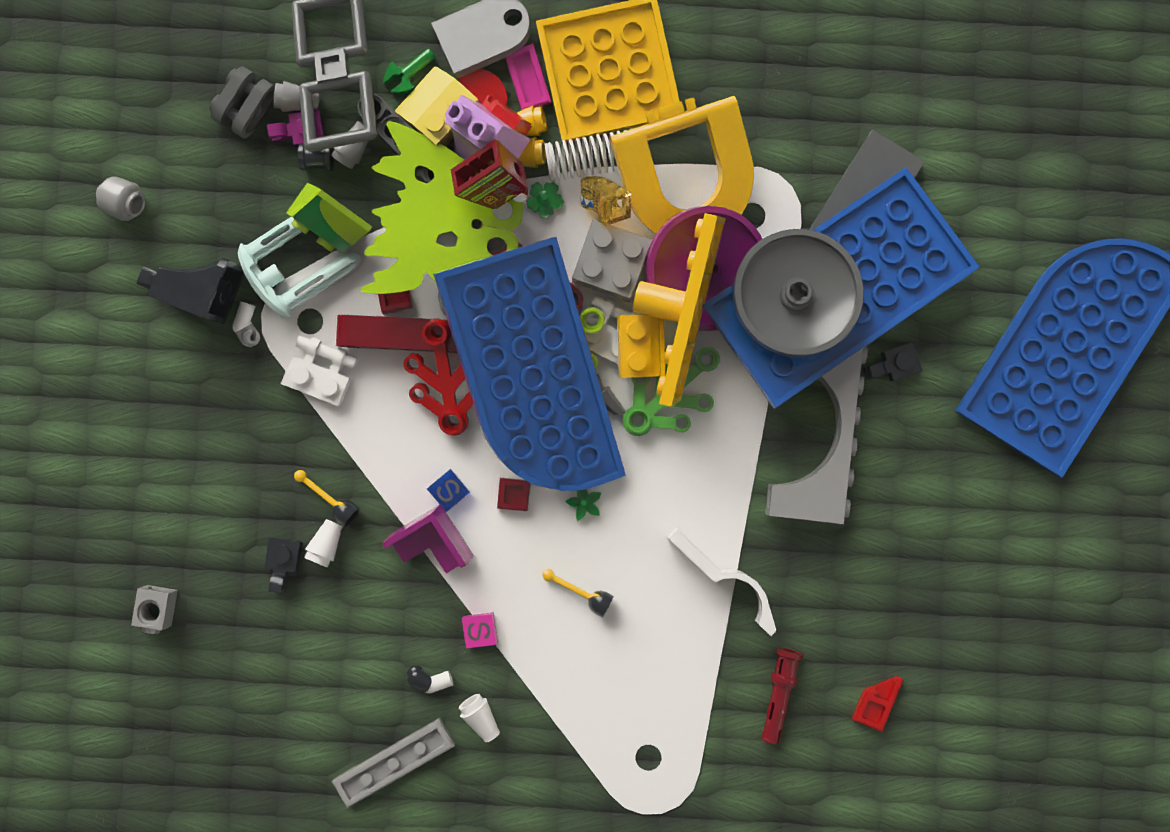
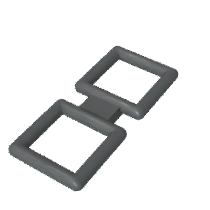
(333, 74)

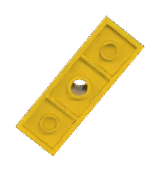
(683, 307)

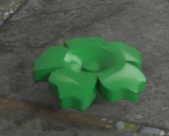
(544, 199)

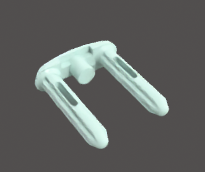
(264, 280)

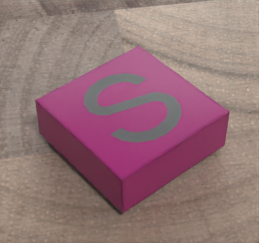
(479, 630)

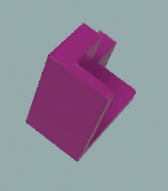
(435, 532)

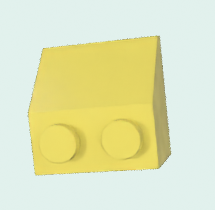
(428, 102)

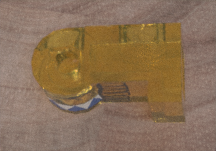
(602, 196)

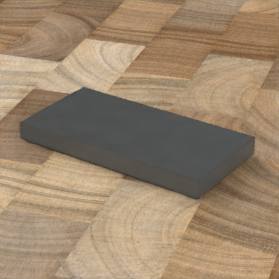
(871, 166)

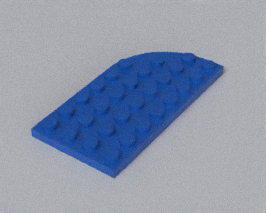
(531, 367)

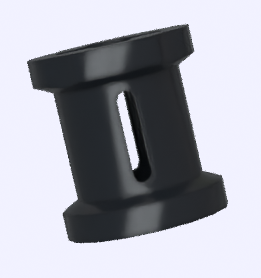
(315, 159)

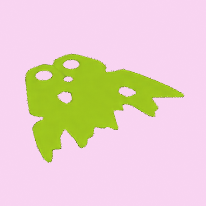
(426, 213)

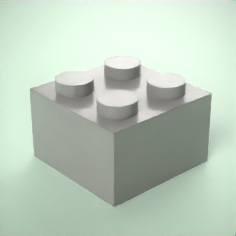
(611, 260)

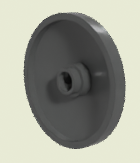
(798, 293)

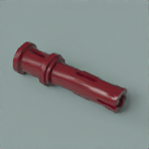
(783, 681)

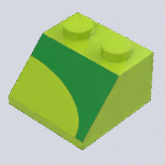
(327, 219)

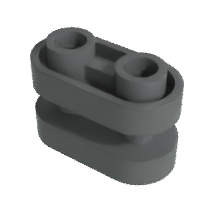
(227, 104)

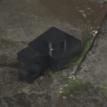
(896, 362)
(283, 558)

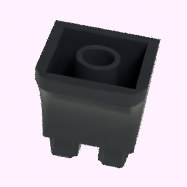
(200, 290)

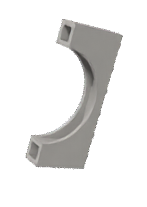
(824, 491)

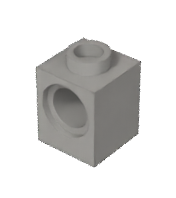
(164, 599)

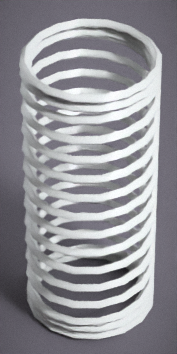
(553, 164)

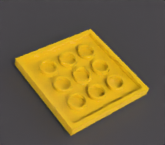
(607, 67)

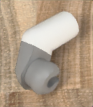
(243, 326)

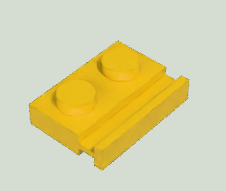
(640, 346)

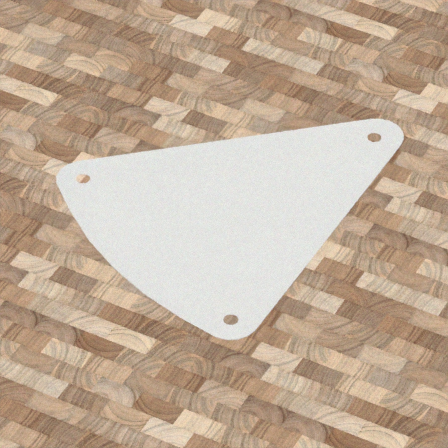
(657, 651)

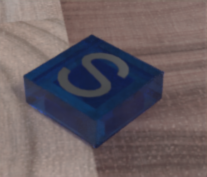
(448, 490)

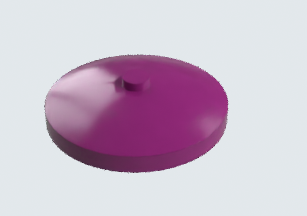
(675, 239)

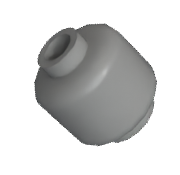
(120, 198)

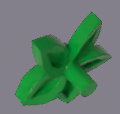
(585, 503)

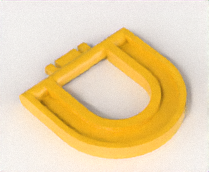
(729, 149)

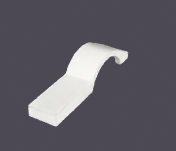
(764, 616)

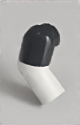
(426, 683)

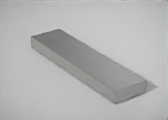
(393, 762)

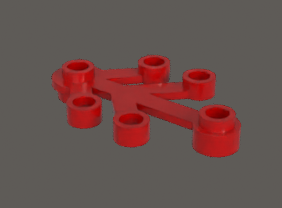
(443, 382)

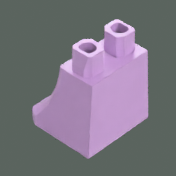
(476, 127)

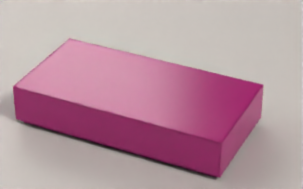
(528, 78)

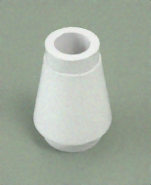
(324, 544)
(479, 717)

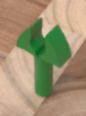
(407, 72)

